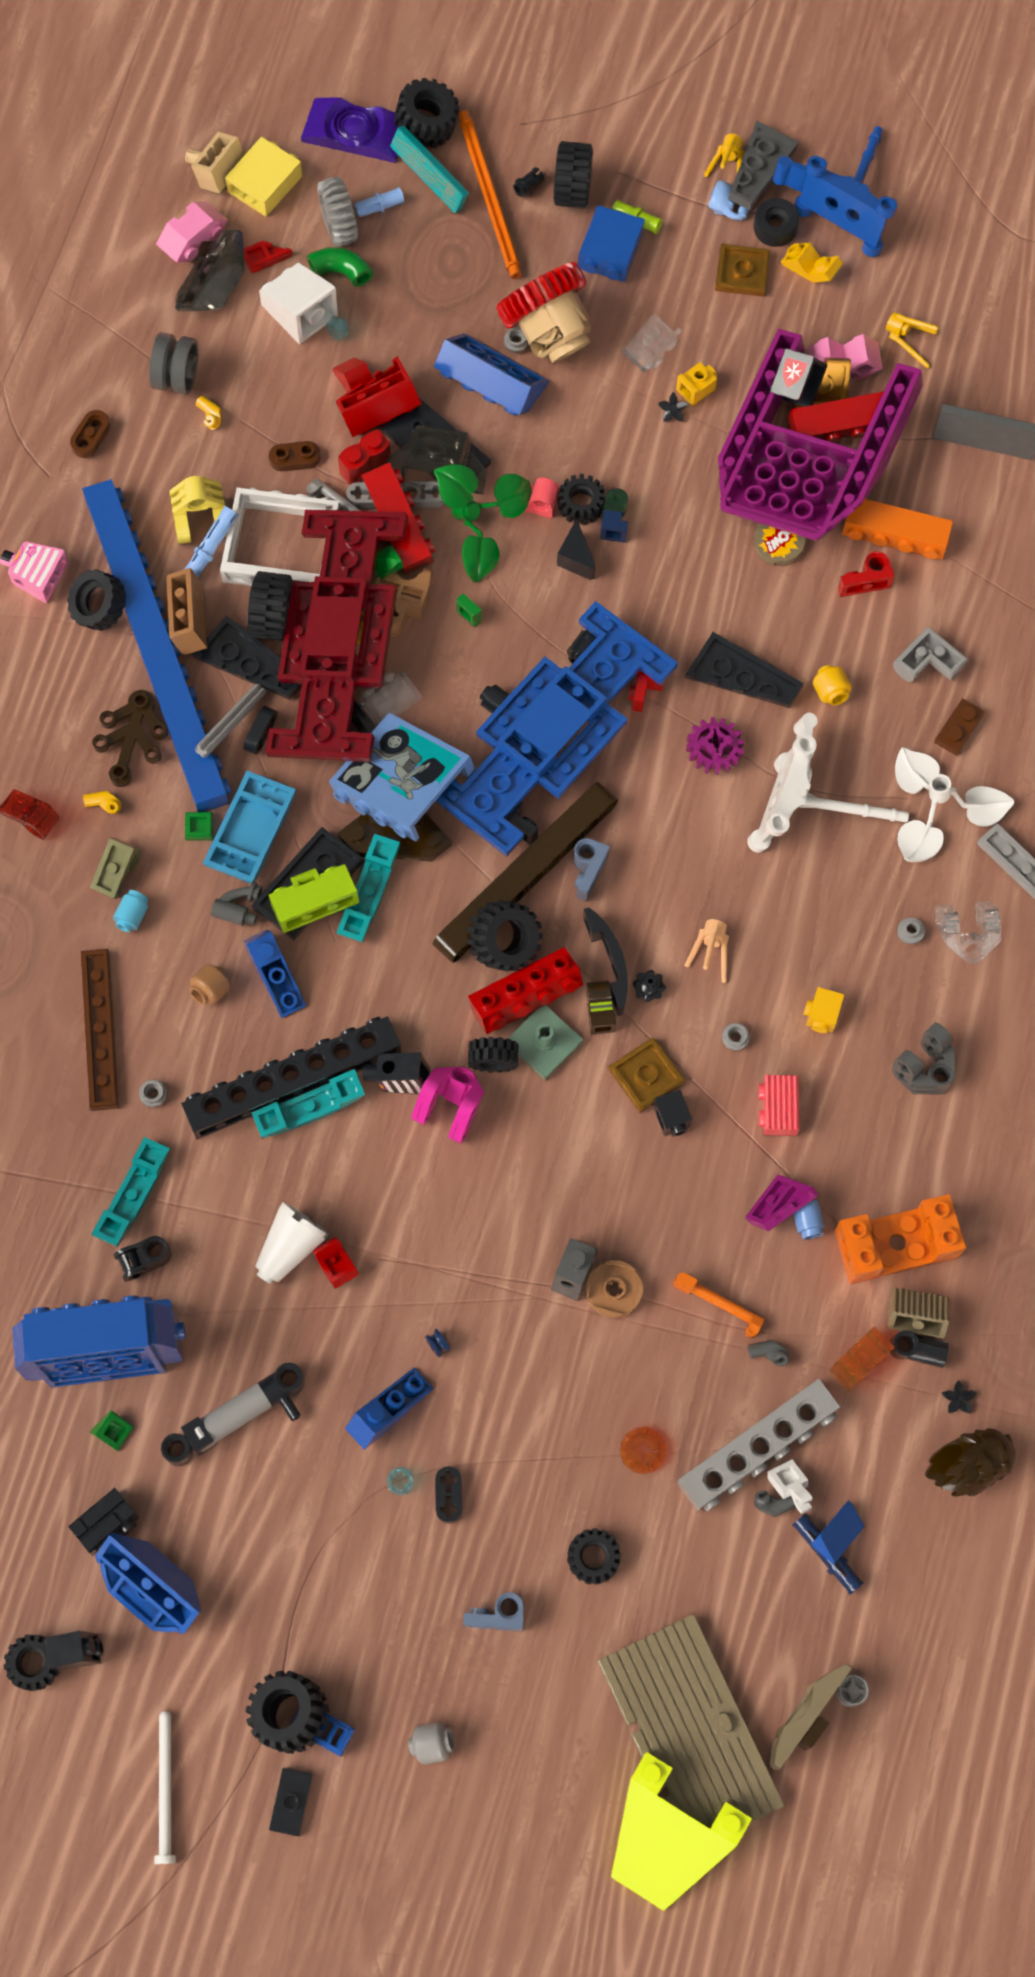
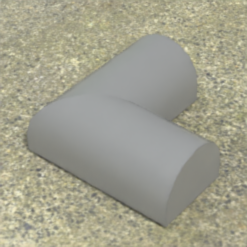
(932, 650)

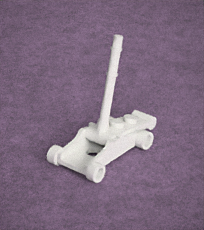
(793, 786)

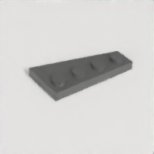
(760, 164)

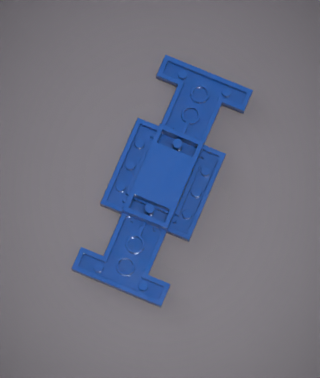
(541, 720)

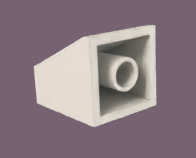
(300, 301)

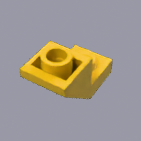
(807, 263)

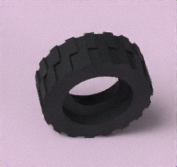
(80, 594)

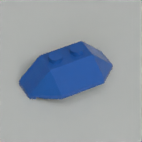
(148, 1584)

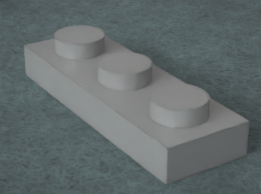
(1010, 857)

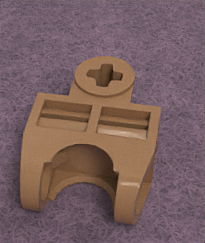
(410, 598)

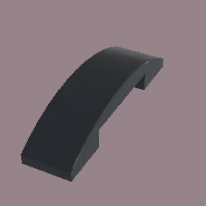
(600, 930)

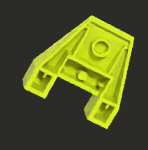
(663, 1847)

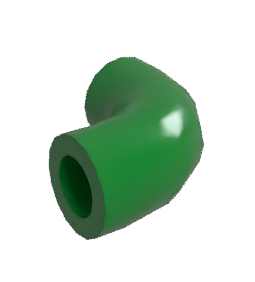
(340, 261)

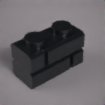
(105, 1517)

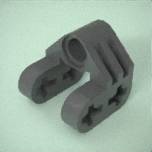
(908, 1067)

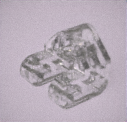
(987, 919)

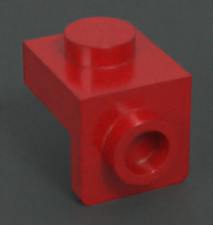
(638, 692)
(335, 1262)

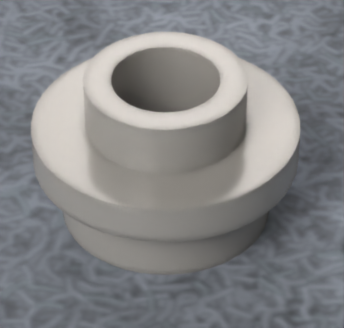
(515, 334)
(907, 937)
(738, 1029)
(149, 1086)

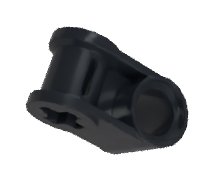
(141, 1259)

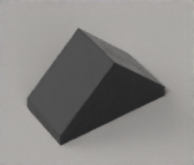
(575, 554)

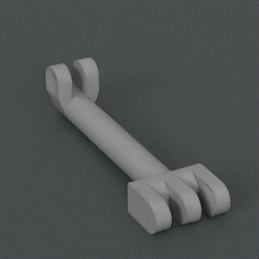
(318, 487)

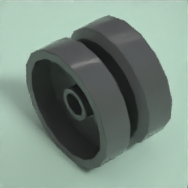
(173, 363)

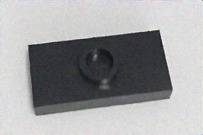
(290, 1802)

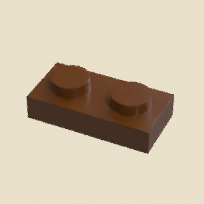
(959, 727)

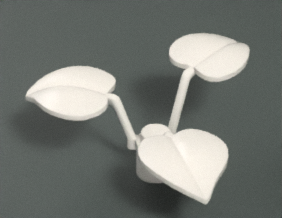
(918, 770)

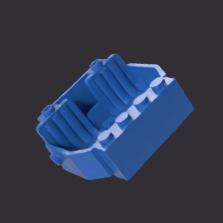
(97, 1341)

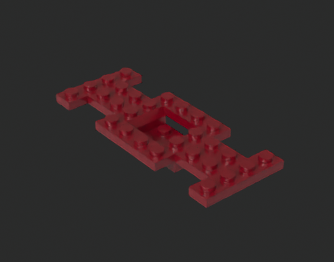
(324, 635)

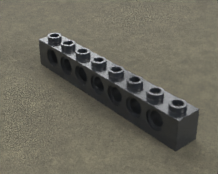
(308, 1079)

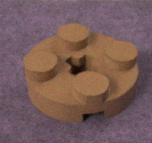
(604, 1276)

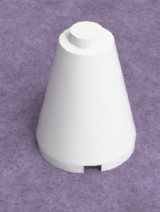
(288, 1243)

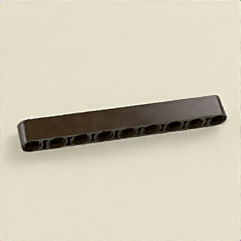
(530, 865)

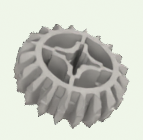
(337, 211)

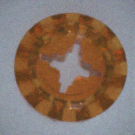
(632, 1458)

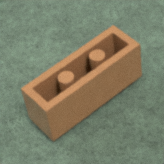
(186, 611)

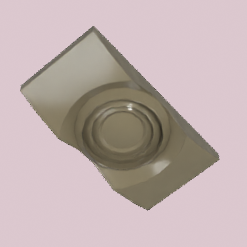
(804, 1715)

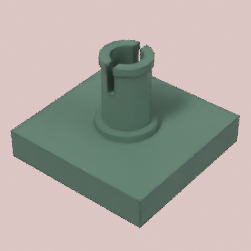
(545, 1041)

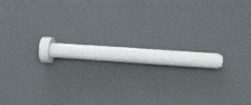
(165, 1791)

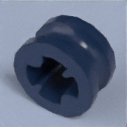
(437, 1343)

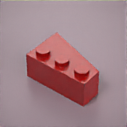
(378, 400)

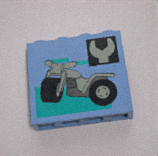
(403, 777)

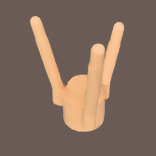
(713, 935)

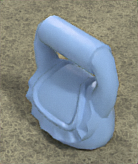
(720, 202)

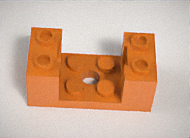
(928, 1233)

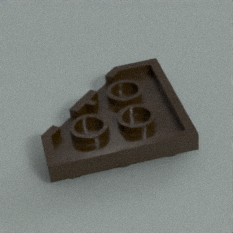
(429, 845)

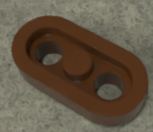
(90, 436)
(294, 456)

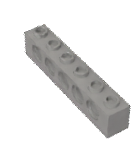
(813, 1397)

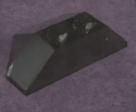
(213, 274)

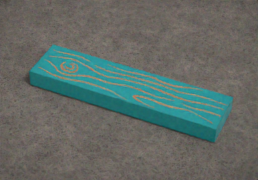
(429, 169)

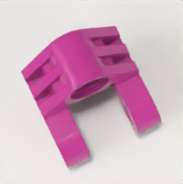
(457, 1086)

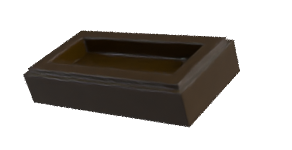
(813, 1733)

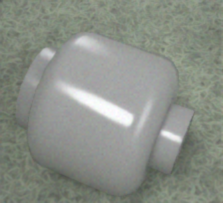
(432, 1743)

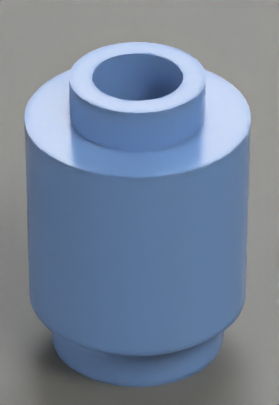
(809, 1220)

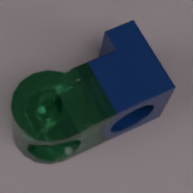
(614, 509)

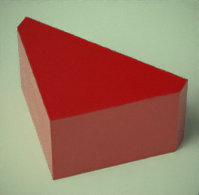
(352, 373)

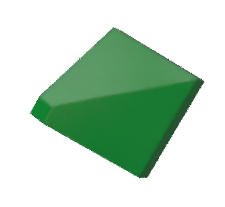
(387, 562)
(112, 1430)

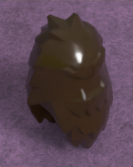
(972, 1462)

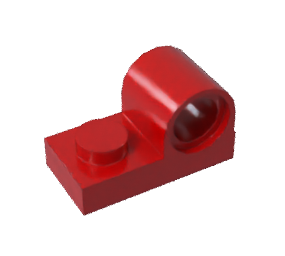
(868, 579)

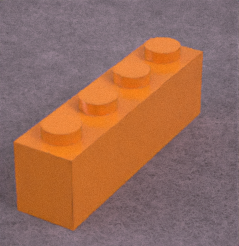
(899, 529)

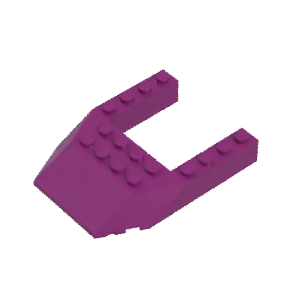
(801, 479)

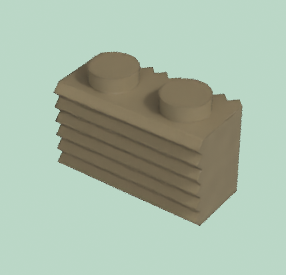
(918, 1312)

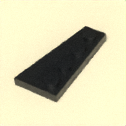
(245, 657)
(739, 671)

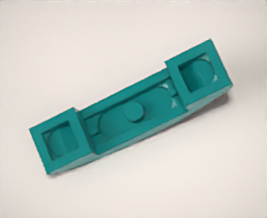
(370, 888)
(309, 1106)
(133, 1193)

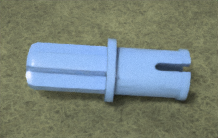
(379, 202)

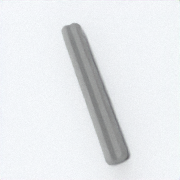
(230, 720)

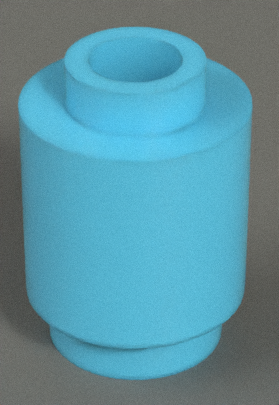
(130, 911)

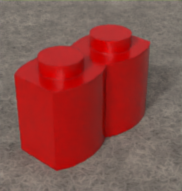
(364, 457)

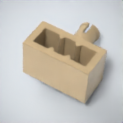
(215, 161)

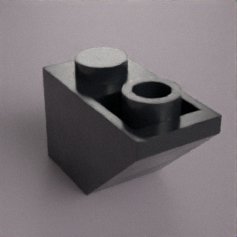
(74, 1650)

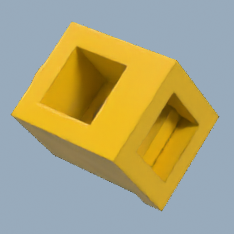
(697, 383)

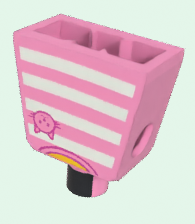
(35, 568)

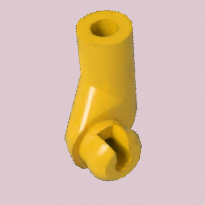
(212, 411)
(104, 799)

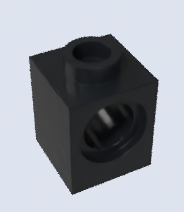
(672, 1113)

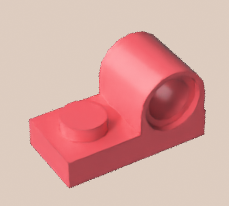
(543, 497)

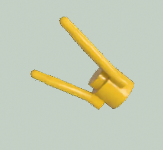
(729, 150)
(901, 325)

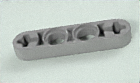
(416, 486)

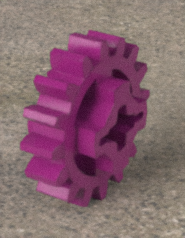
(705, 752)

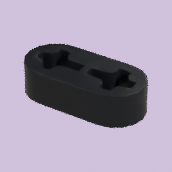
(259, 731)
(441, 1495)

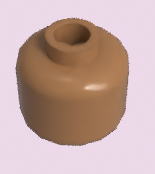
(209, 985)

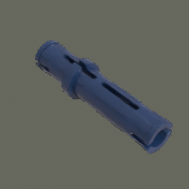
(851, 1581)

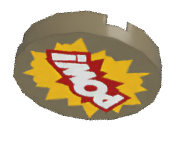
(777, 545)

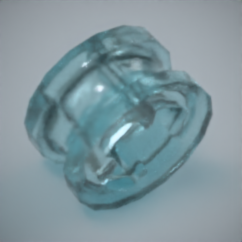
(393, 1476)

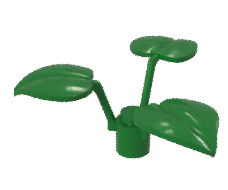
(455, 488)

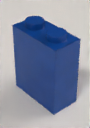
(611, 243)

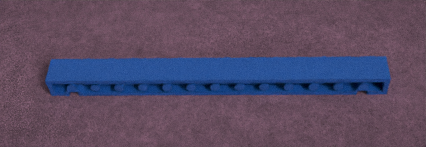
(155, 646)

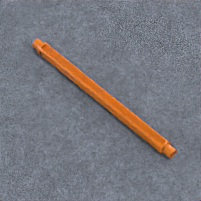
(504, 239)

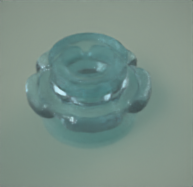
(337, 328)

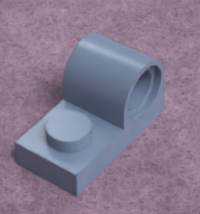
(591, 866)
(481, 1619)

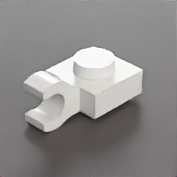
(791, 1482)

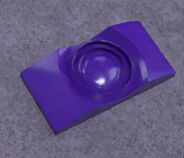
(351, 128)

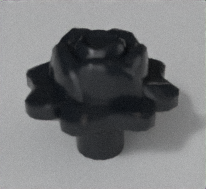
(649, 986)

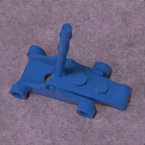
(840, 196)

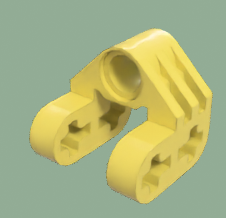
(192, 495)

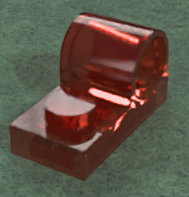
(32, 813)

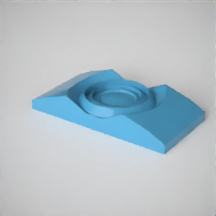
(250, 827)

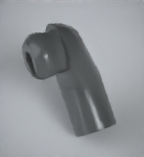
(771, 1350)
(771, 1505)

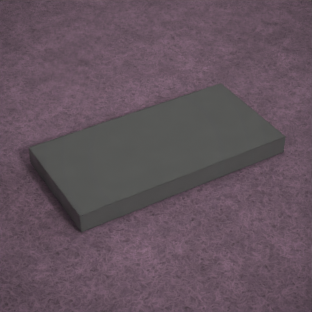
(986, 431)

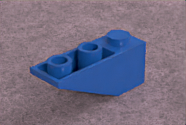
(274, 972)
(388, 1408)

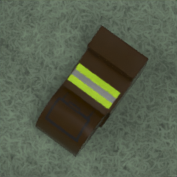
(600, 1008)

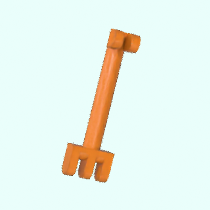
(689, 1285)

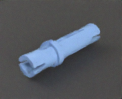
(213, 538)

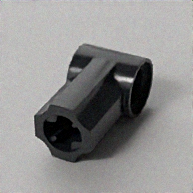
(921, 1349)

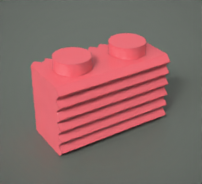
(780, 1105)

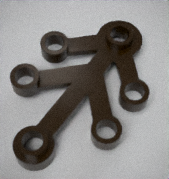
(131, 733)

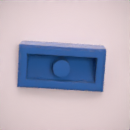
(839, 1533)

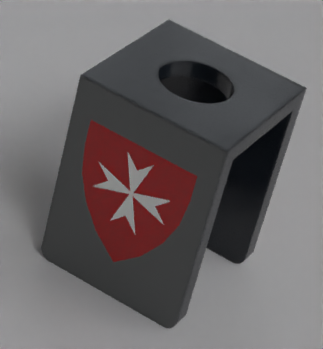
(799, 378)

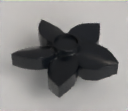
(673, 408)
(959, 1398)

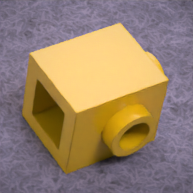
(823, 1010)

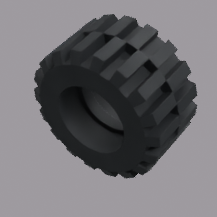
(433, 98)
(573, 174)
(269, 605)
(524, 935)
(265, 1706)

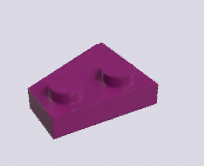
(779, 1202)

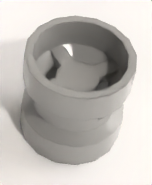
(855, 1687)

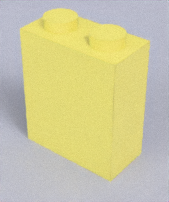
(264, 176)

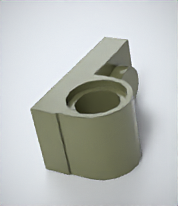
(115, 863)

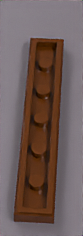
(99, 1030)

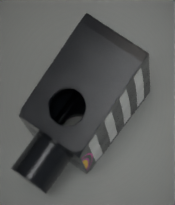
(398, 1072)

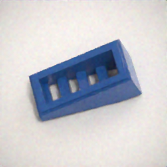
(343, 1740)

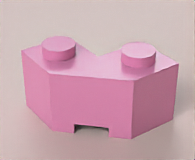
(184, 236)
(861, 350)

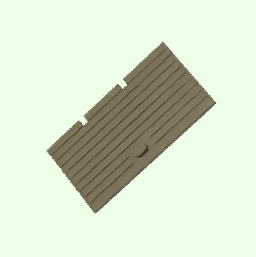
(690, 1723)

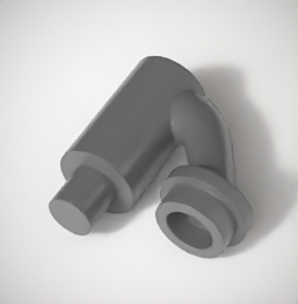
(234, 913)

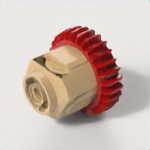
(550, 312)

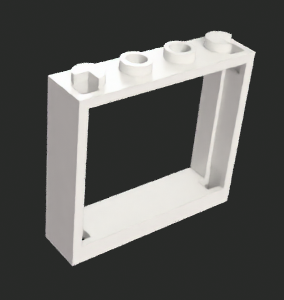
(268, 501)

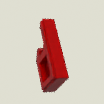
(264, 255)

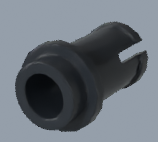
(524, 185)

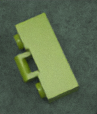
(313, 897)

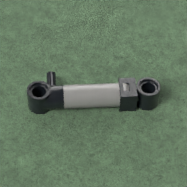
(204, 1432)

